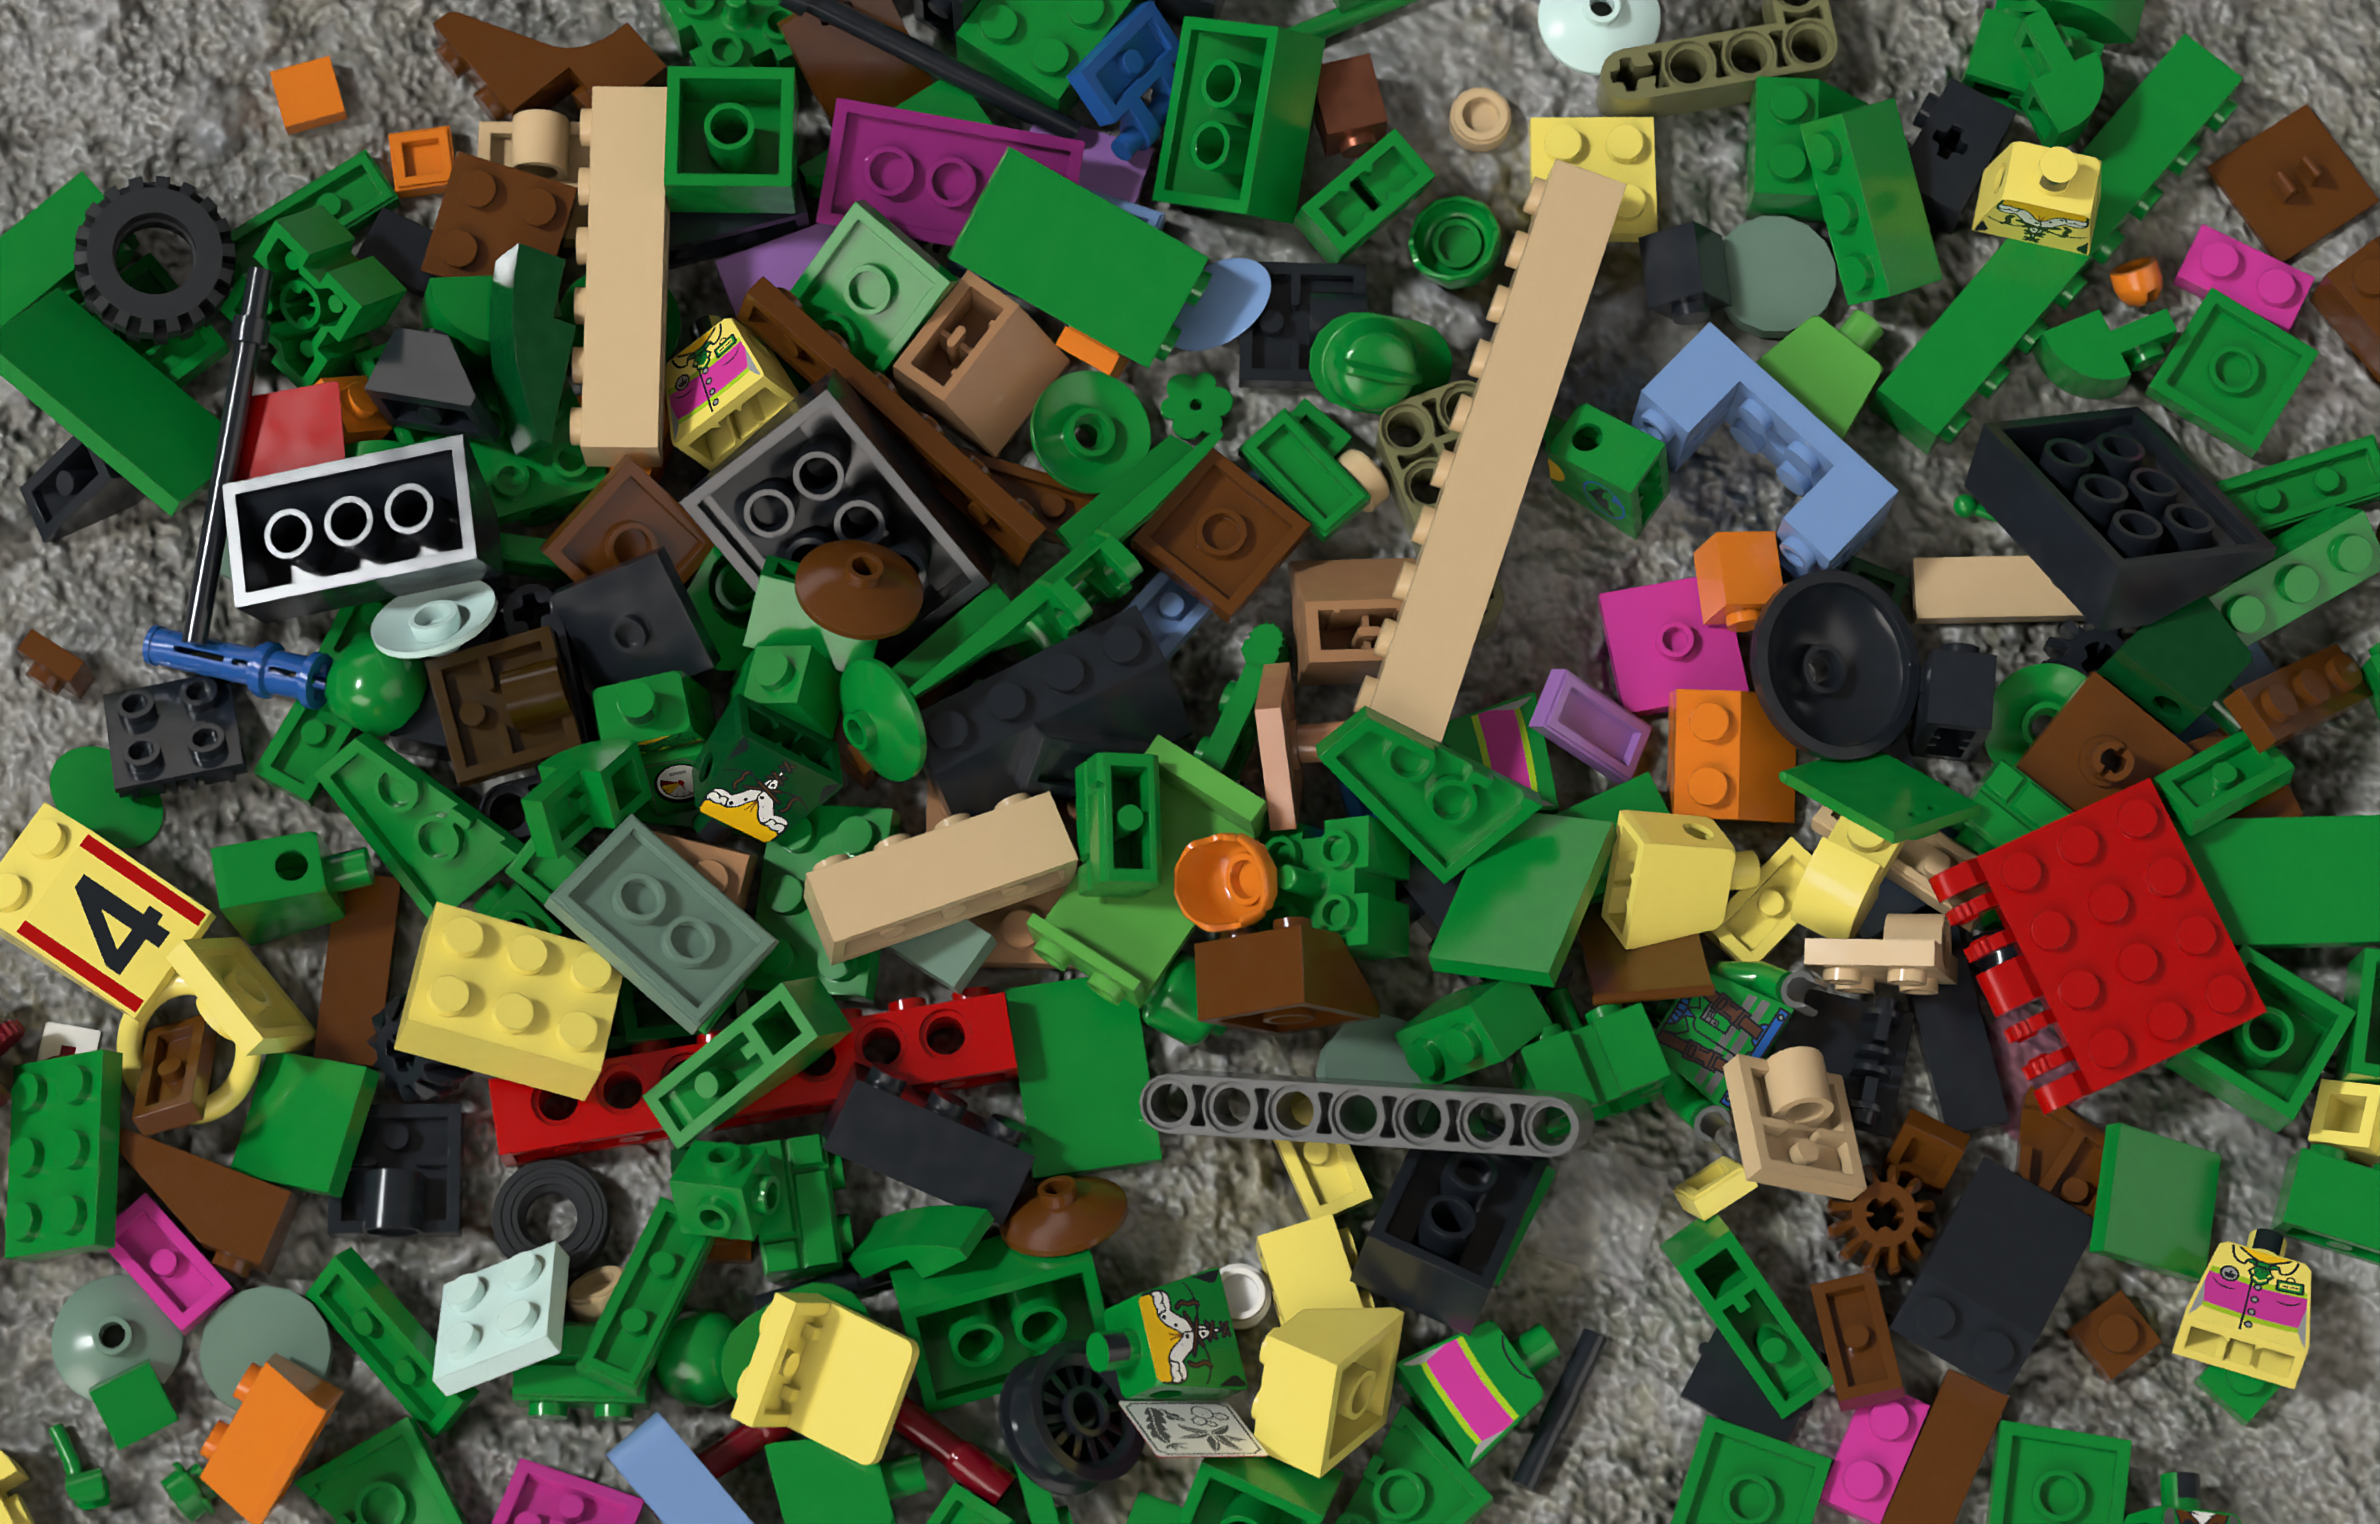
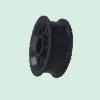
(1067, 1421)

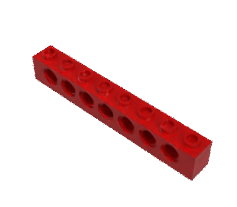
(595, 1126)

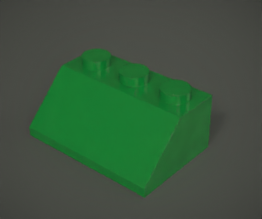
(1239, 119)
(993, 1315)

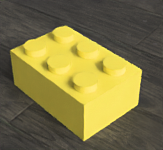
(509, 1002)

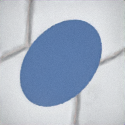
(1227, 306)

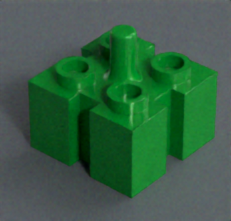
(729, 33)
(319, 296)
(1343, 883)
(1606, 1062)

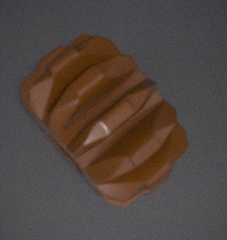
(1884, 1242)

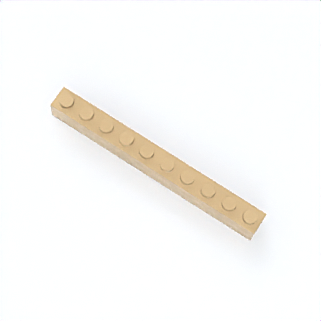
(1495, 449)

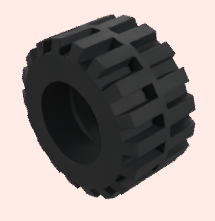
(163, 207)

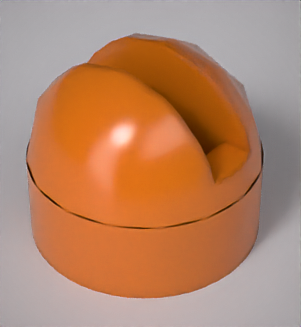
(2137, 281)

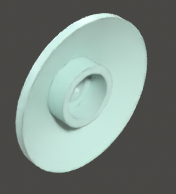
(1585, 39)
(433, 620)

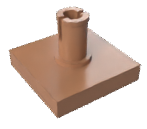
(1284, 745)

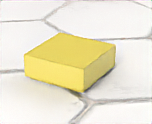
(1713, 1188)

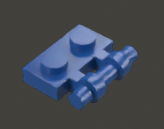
(1121, 69)

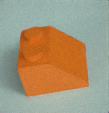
(1726, 758)
(268, 1437)

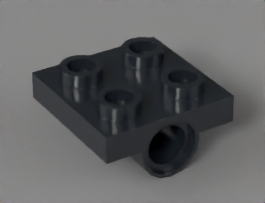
(1300, 304)
(404, 1175)

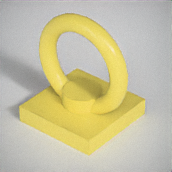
(237, 1002)

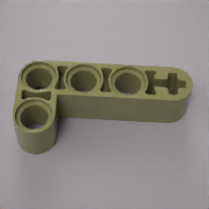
(1711, 59)
(1415, 465)

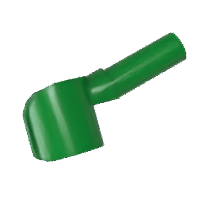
(85, 1488)

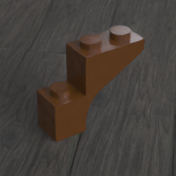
(526, 74)

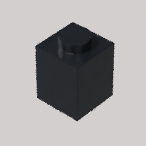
(1685, 272)

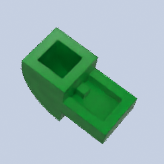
(2062, 89)
(463, 312)
(2093, 360)
(584, 790)

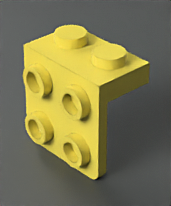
(826, 1375)

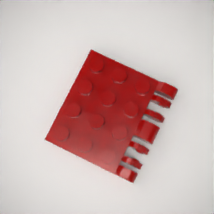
(2107, 939)

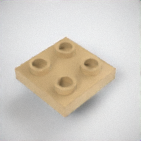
(541, 145)
(1911, 955)
(1794, 1123)

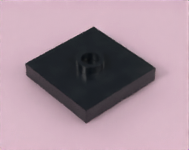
(635, 621)

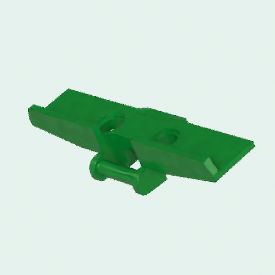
(1051, 606)

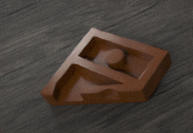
(2059, 1153)

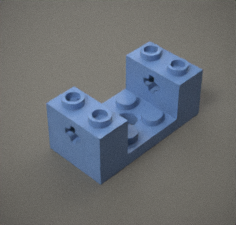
(1721, 383)

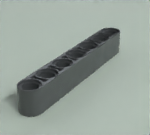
(1395, 1105)

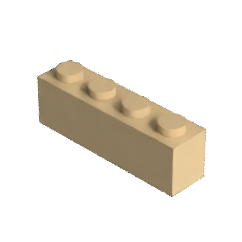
(939, 876)

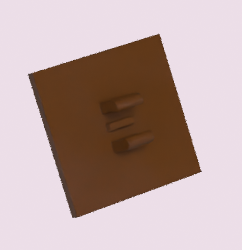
(2292, 184)

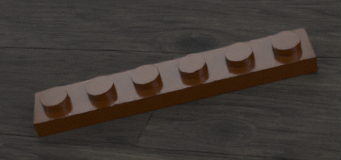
(961, 479)

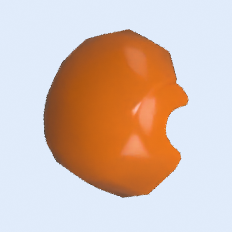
(1225, 882)

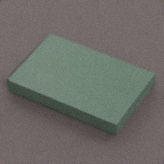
(661, 924)

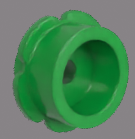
(189, 1491)

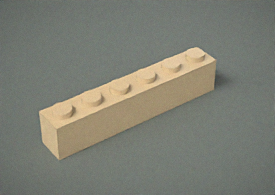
(625, 279)

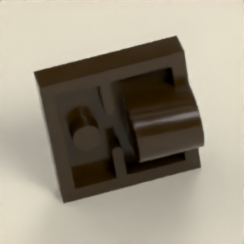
(504, 705)

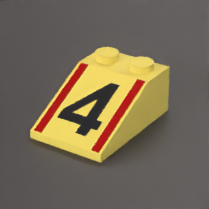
(94, 912)

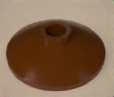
(858, 589)
(1064, 1216)

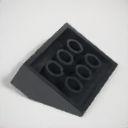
(834, 475)
(2113, 513)

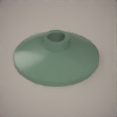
(102, 1304)

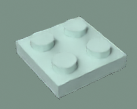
(501, 1318)

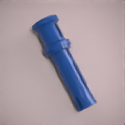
(260, 667)

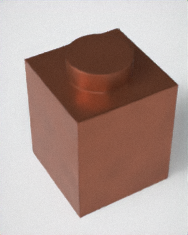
(1349, 107)

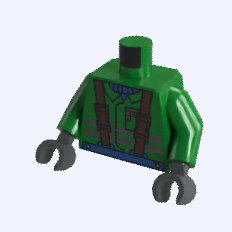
(1709, 1031)

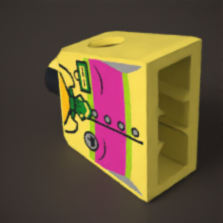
(722, 389)
(2250, 1311)

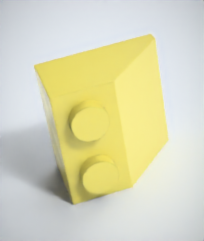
(1326, 1384)

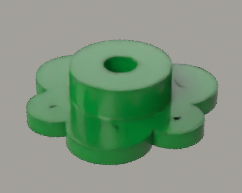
(1201, 391)

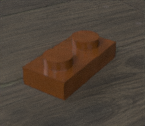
(174, 1075)
(1857, 1341)

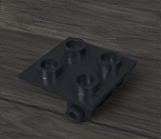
(173, 735)
(1863, 1045)

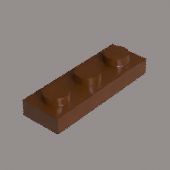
(2298, 697)

